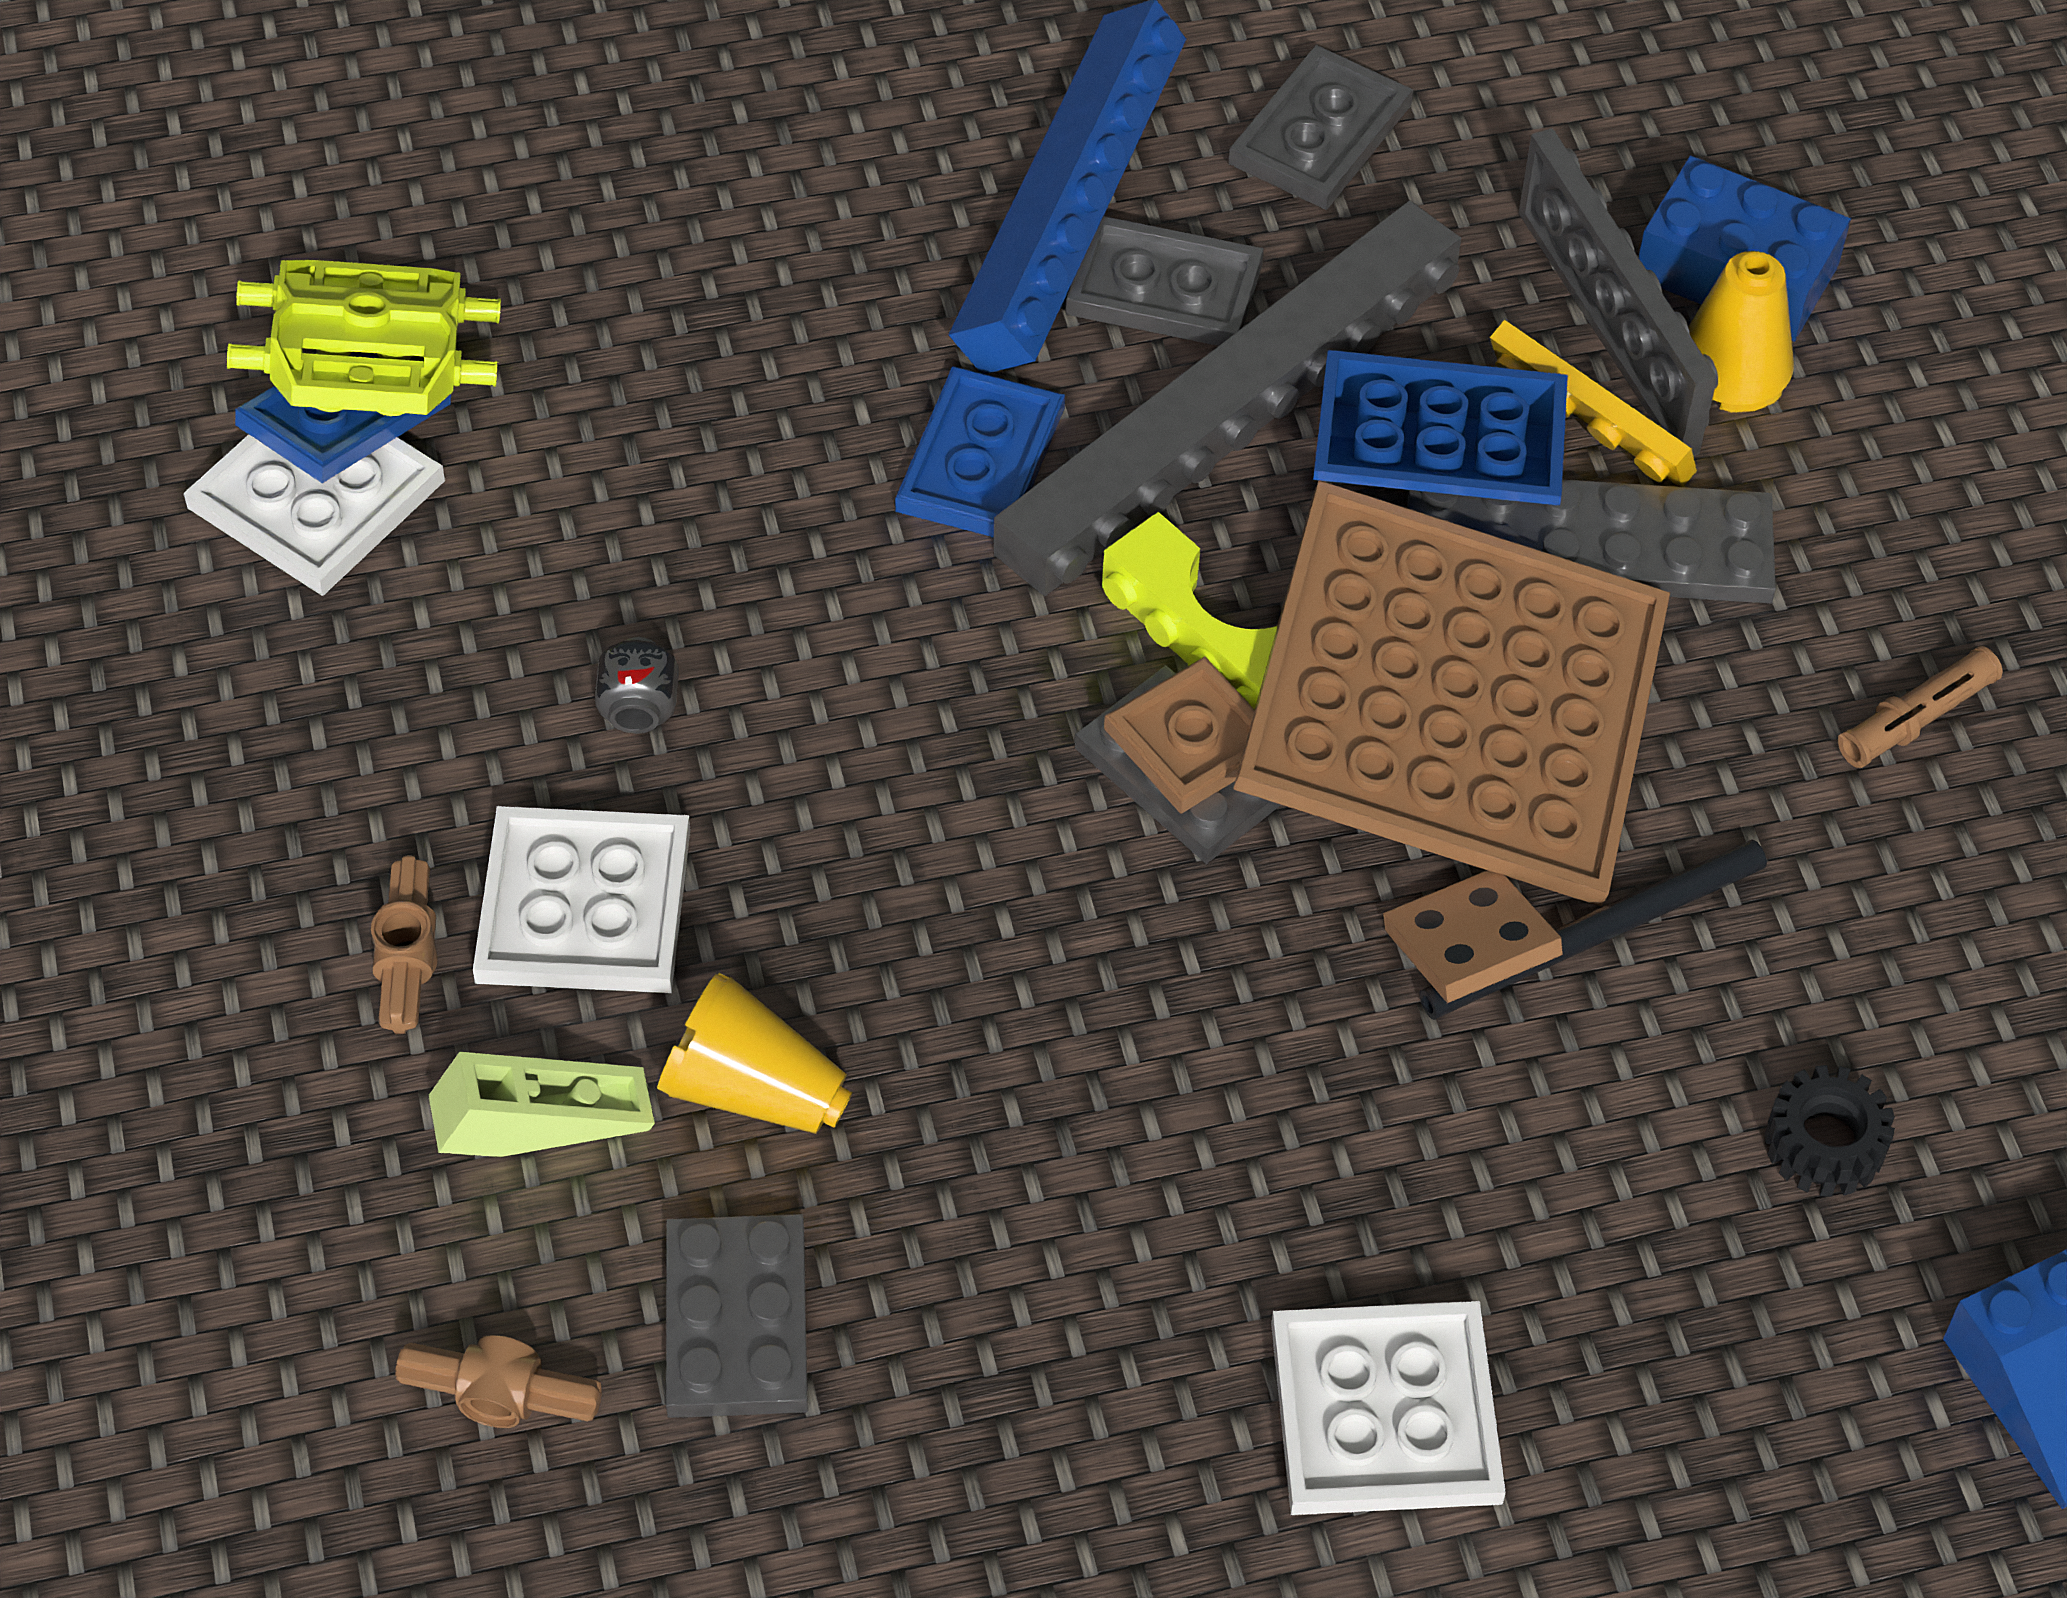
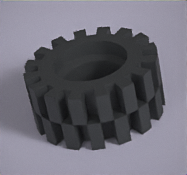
(1838, 1099)

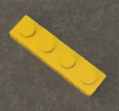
(1609, 418)

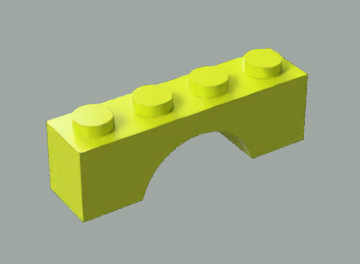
(1154, 578)

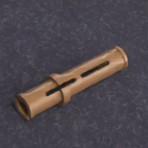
(1870, 738)

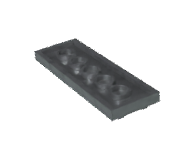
(1616, 291)
(1661, 536)

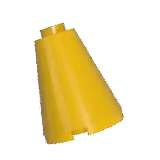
(1747, 332)
(752, 1063)

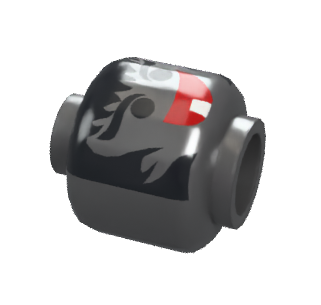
(636, 685)

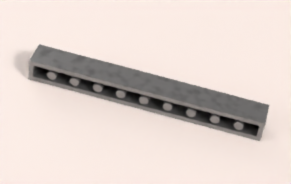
(1224, 399)

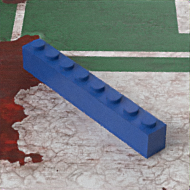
(1067, 188)

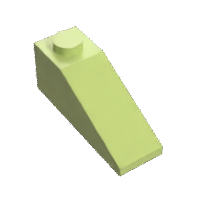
(534, 1104)

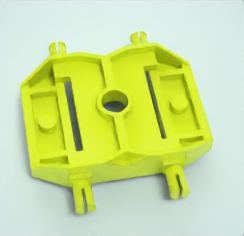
(369, 311)

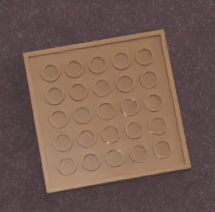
(1456, 693)

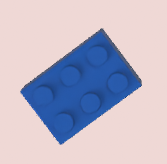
(1721, 214)

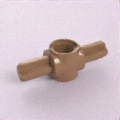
(410, 966)
(498, 1381)

